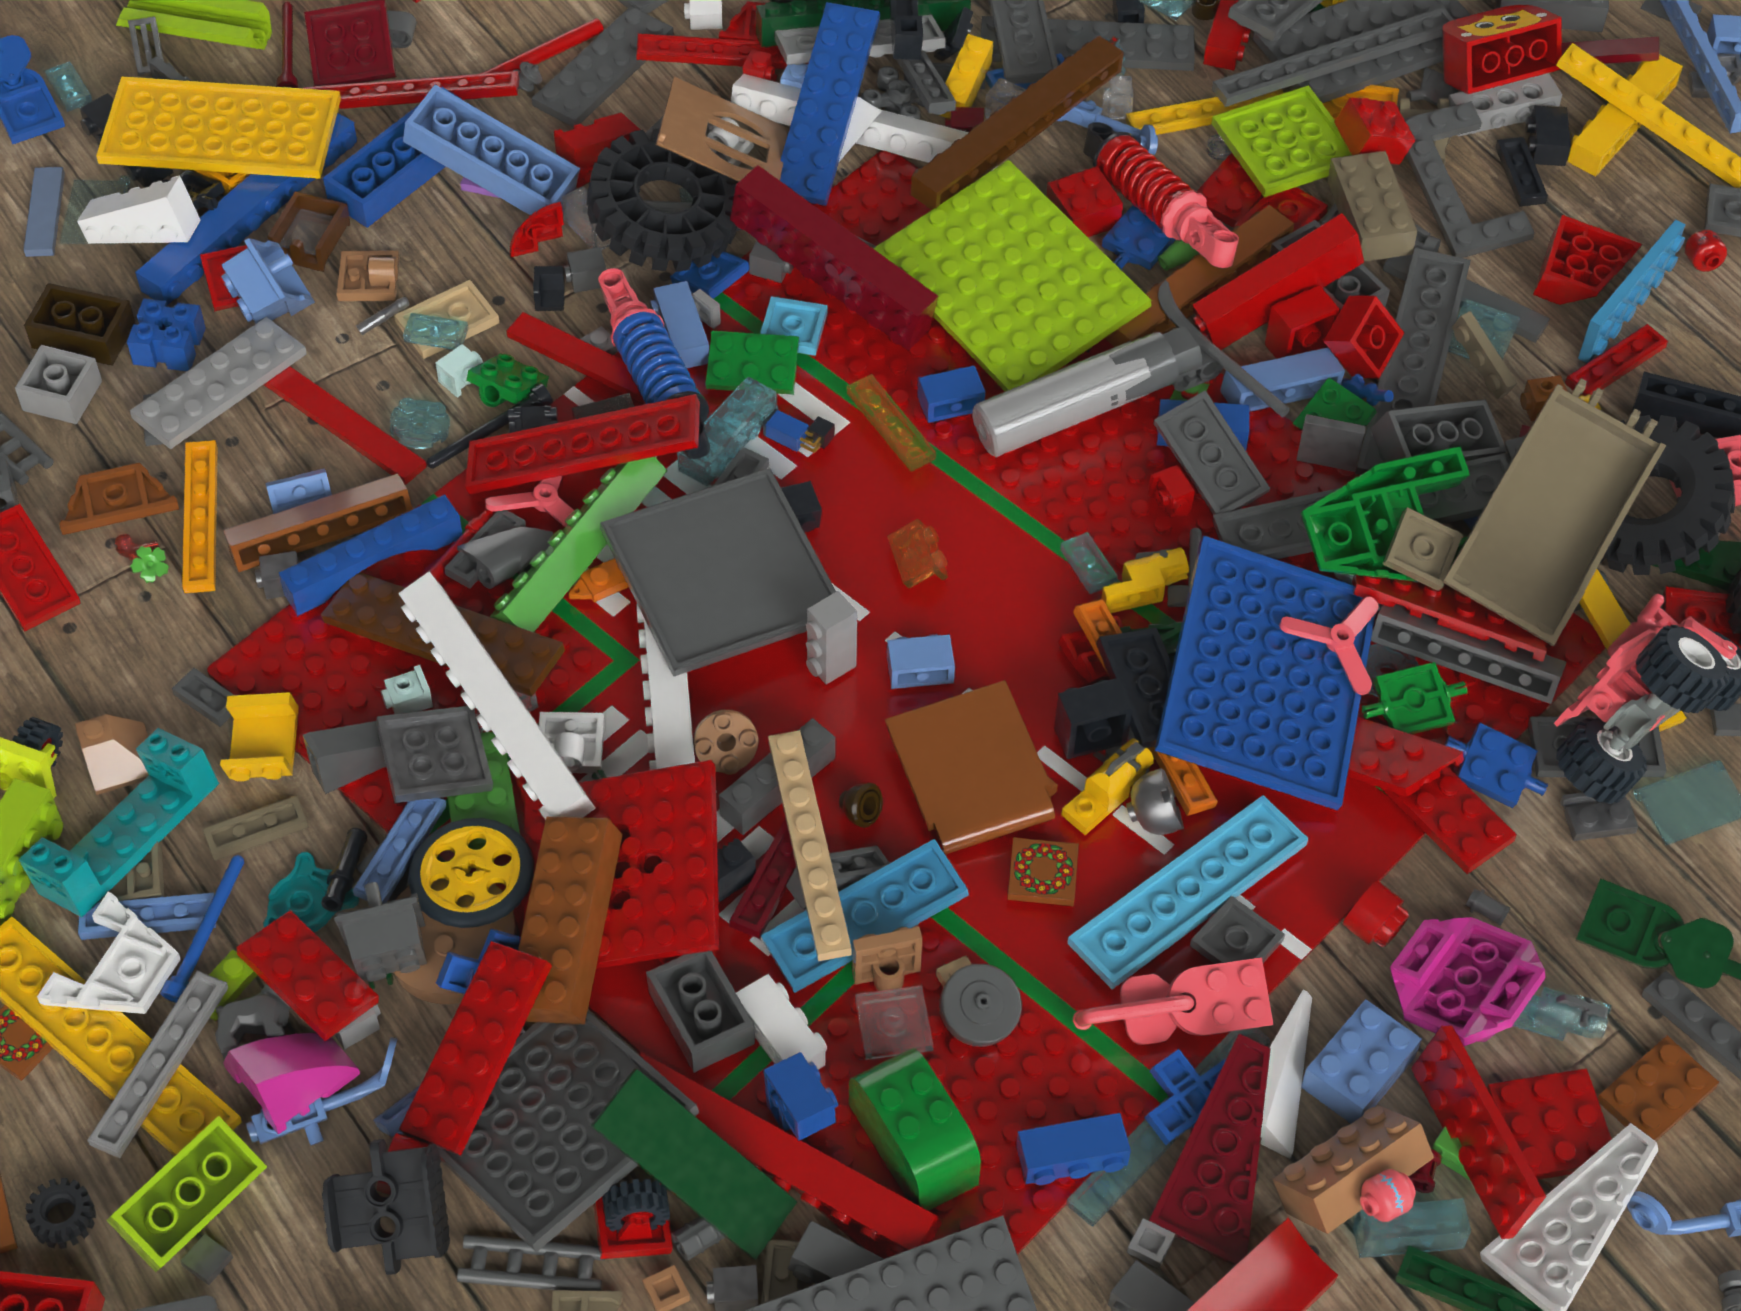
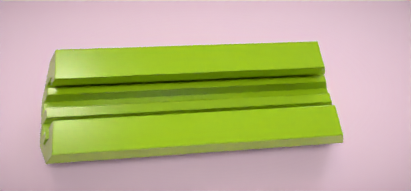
(220, 21)

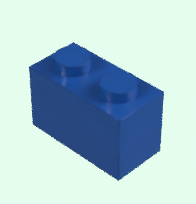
(950, 393)

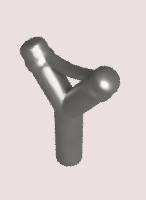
(382, 315)

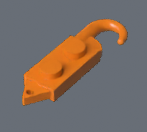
(599, 582)

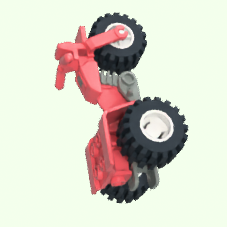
(1647, 680)

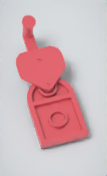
(1220, 995)

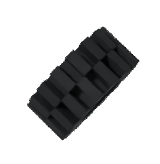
(49, 1198)

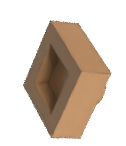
(666, 1289)

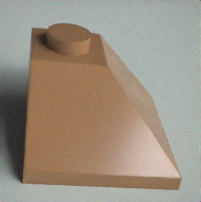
(111, 751)

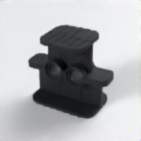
(414, 1205)

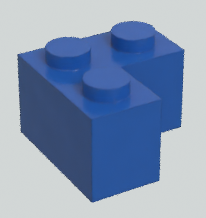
(798, 1097)

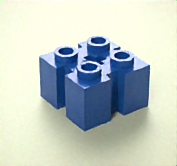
(166, 334)

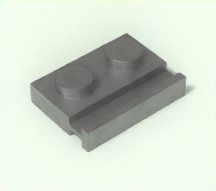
(1597, 819)

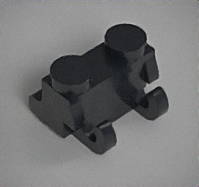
(531, 417)

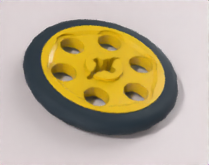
(486, 907)

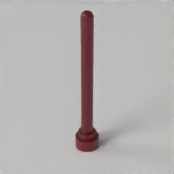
(287, 78)

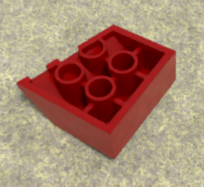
(1581, 261)

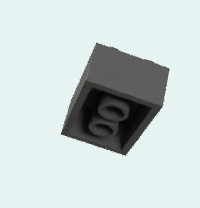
(700, 1009)

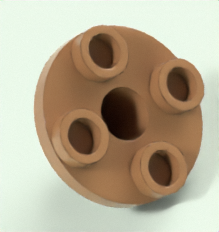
(727, 740)

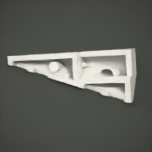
(1285, 1079)

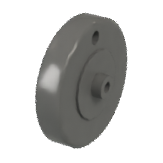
(980, 1005)

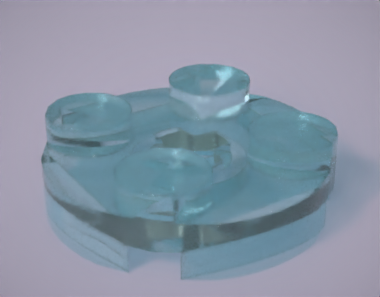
(411, 411)

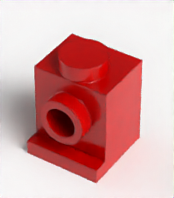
(760, 65)
(1172, 491)

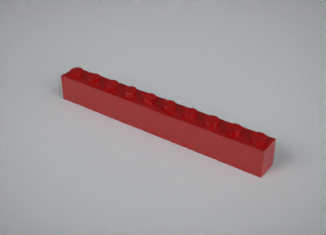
(809, 1171)

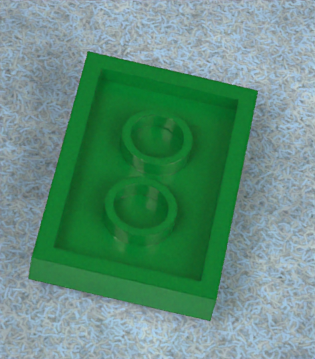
(759, 356)

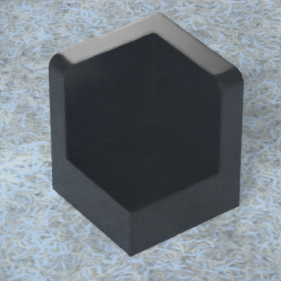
(549, 288)

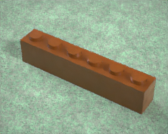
(318, 521)

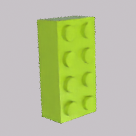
(25, 817)
(186, 1194)

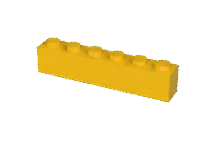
(1611, 126)

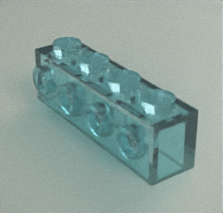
(730, 429)

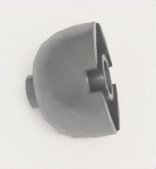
(1154, 804)

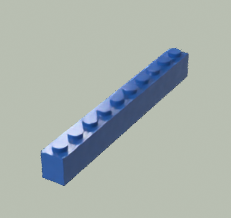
(230, 223)

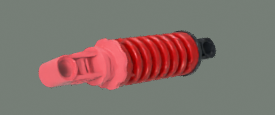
(1159, 193)

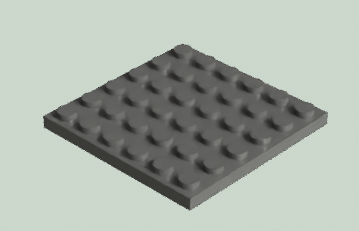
(534, 1140)

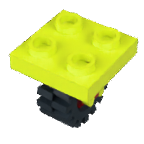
(31, 754)

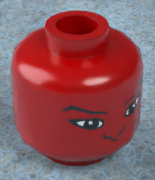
(1705, 250)

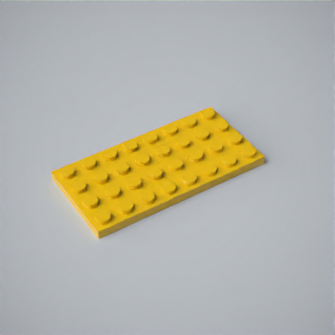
(219, 127)

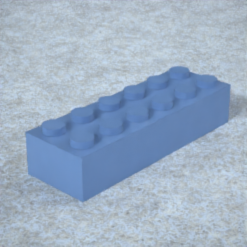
(488, 152)

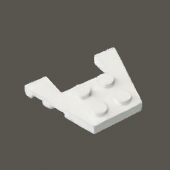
(128, 972)

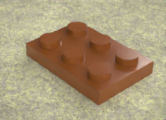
(1658, 1089)

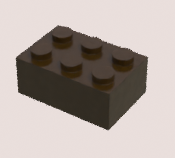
(80, 323)

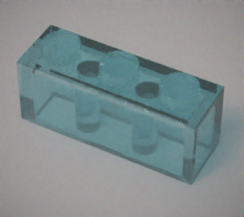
(1426, 1227)

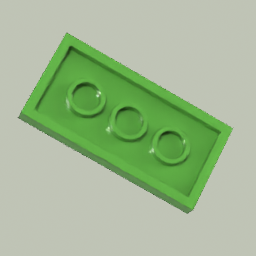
(493, 804)

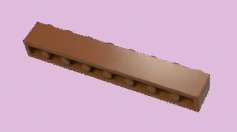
(1201, 278)

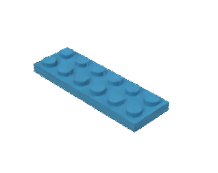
(1632, 291)
(878, 904)

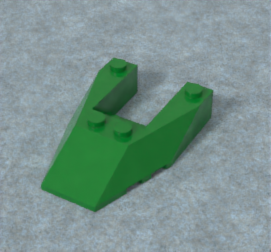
(1357, 522)

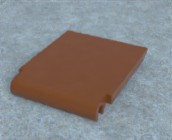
(972, 767)

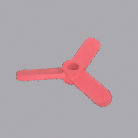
(543, 498)
(1343, 648)

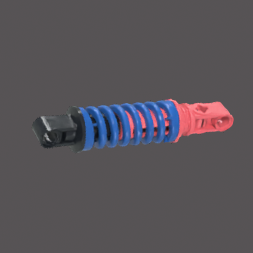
(649, 351)

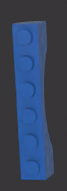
(320, 576)

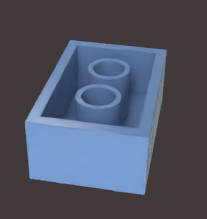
(1361, 1062)

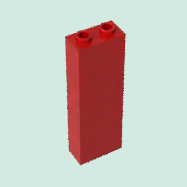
(1303, 265)

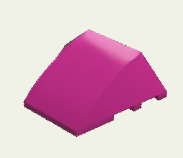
(290, 1073)

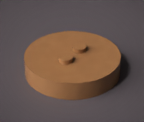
(440, 940)

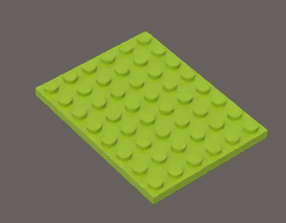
(1014, 277)

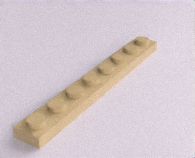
(809, 846)

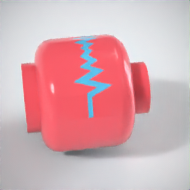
(1387, 1195)

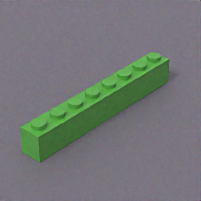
(577, 544)

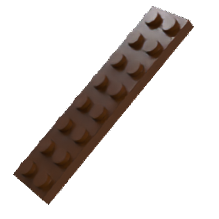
(375, 612)

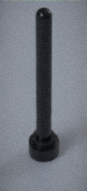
(538, 397)

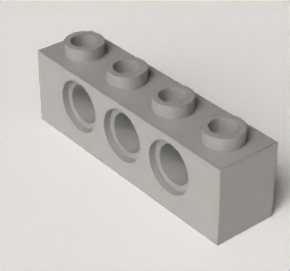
(1510, 102)

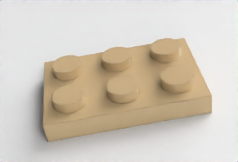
(458, 303)

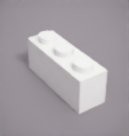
(779, 1025)

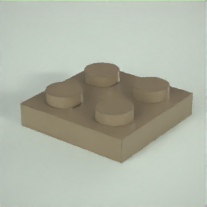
(1422, 549)

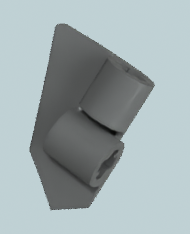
(505, 553)

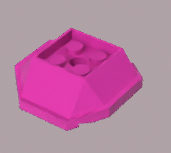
(1465, 977)

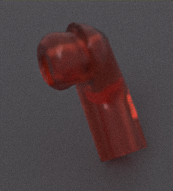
(127, 548)

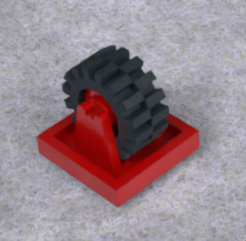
(633, 1220)

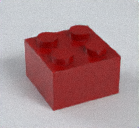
(1374, 127)
(1087, 200)
(1300, 323)
(1364, 336)

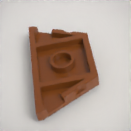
(114, 498)

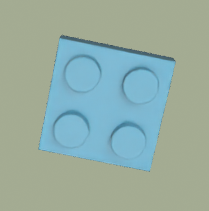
(796, 319)

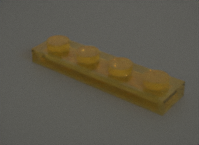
(891, 422)

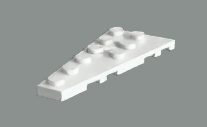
(1573, 1223)

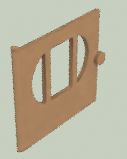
(686, 123)

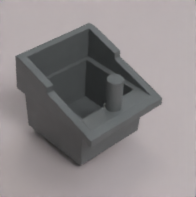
(384, 935)

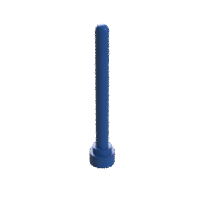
(176, 985)

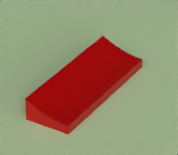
(1274, 1276)

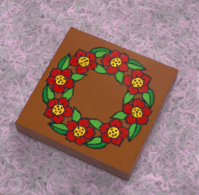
(1043, 871)
(19, 1045)

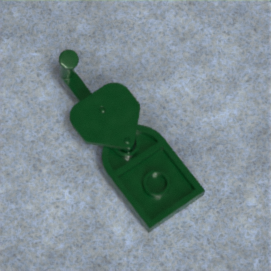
(1629, 929)

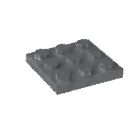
(434, 754)

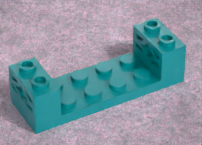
(84, 875)

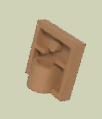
(368, 276)
(892, 951)

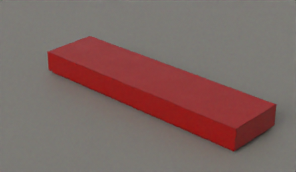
(1618, 360)

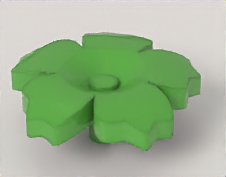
(149, 563)

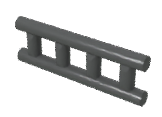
(18, 440)
(516, 1249)

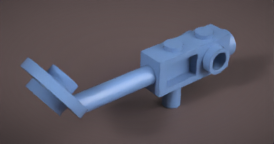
(1088, 113)
(1654, 1217)

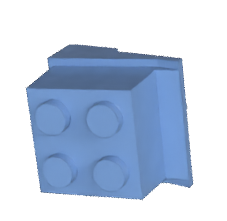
(265, 282)

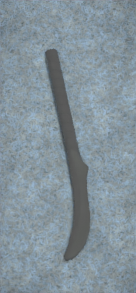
(1175, 315)

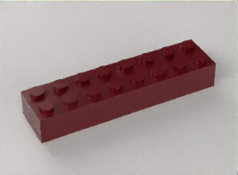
(833, 257)

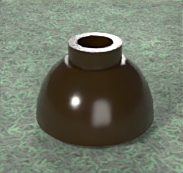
(862, 804)

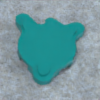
(303, 895)

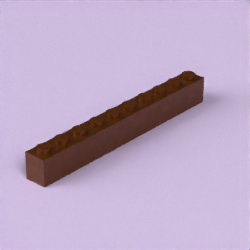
(1017, 122)

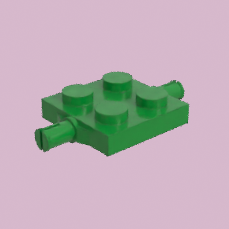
(1414, 699)

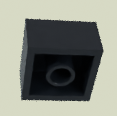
(1092, 718)

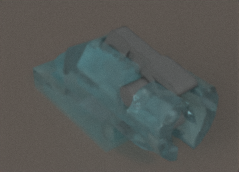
(1559, 1012)

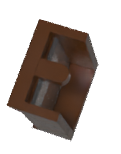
(310, 229)

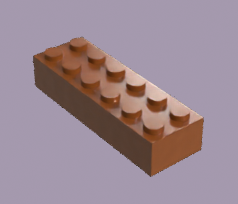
(569, 912)

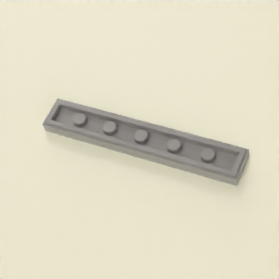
(157, 1064)

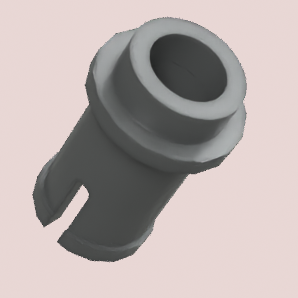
(1487, 906)

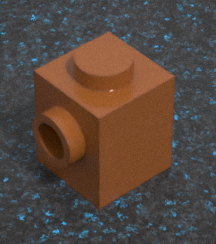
(1537, 392)

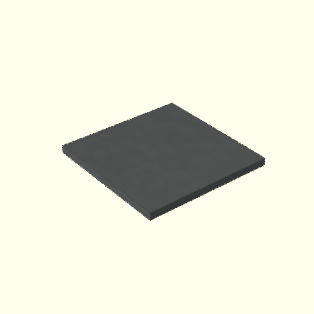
(719, 570)

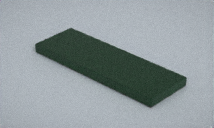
(694, 1163)

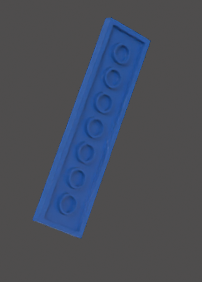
(827, 100)

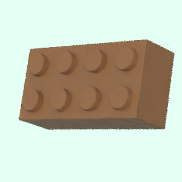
(1328, 1181)

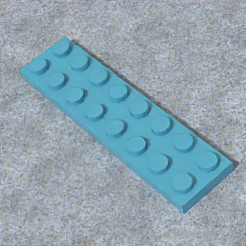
(1187, 892)

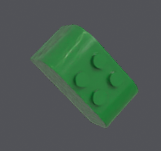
(916, 1129)

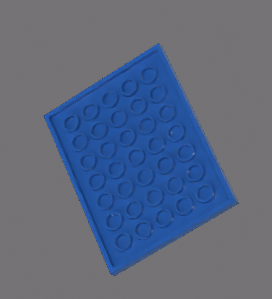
(1252, 694)

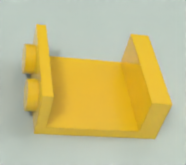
(261, 736)

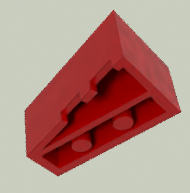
(585, 143)

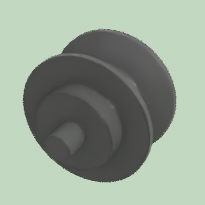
(528, 76)

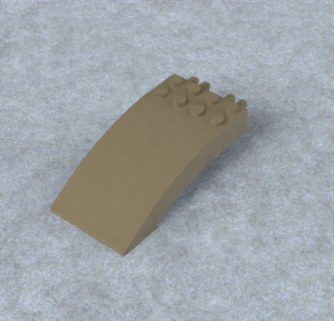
(1554, 513)

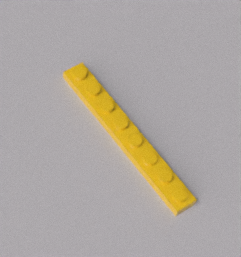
(1652, 114)

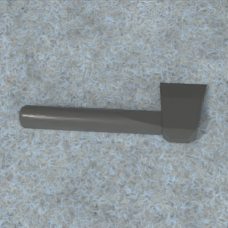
(1179, 593)

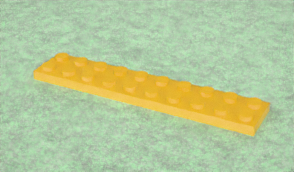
(100, 1041)

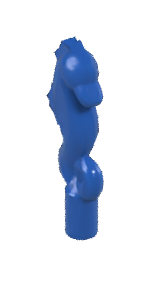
(1369, 391)

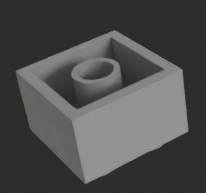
(58, 384)

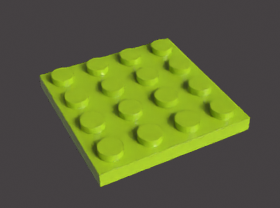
(1282, 140)

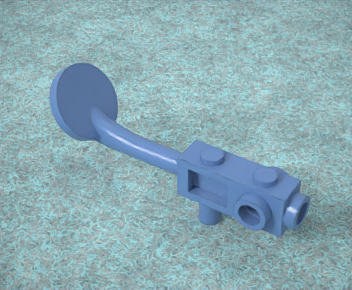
(261, 1132)

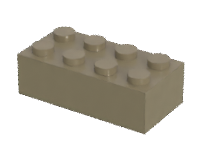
(1373, 204)

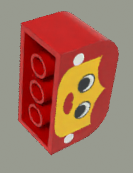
(1500, 47)

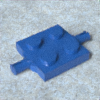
(1136, 240)
(1497, 765)

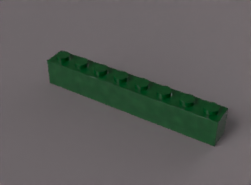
(804, 14)

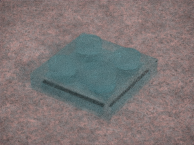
(1495, 323)

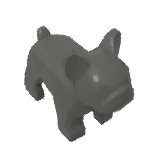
(256, 1015)

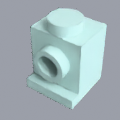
(454, 367)
(407, 692)

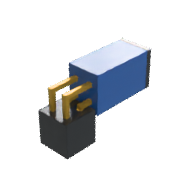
(795, 433)

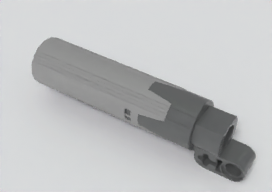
(1091, 389)

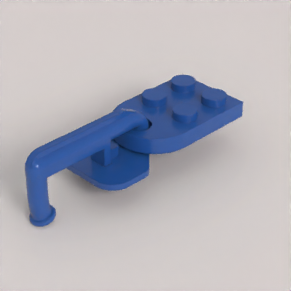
(24, 97)

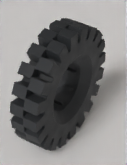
(648, 232)
(1700, 512)

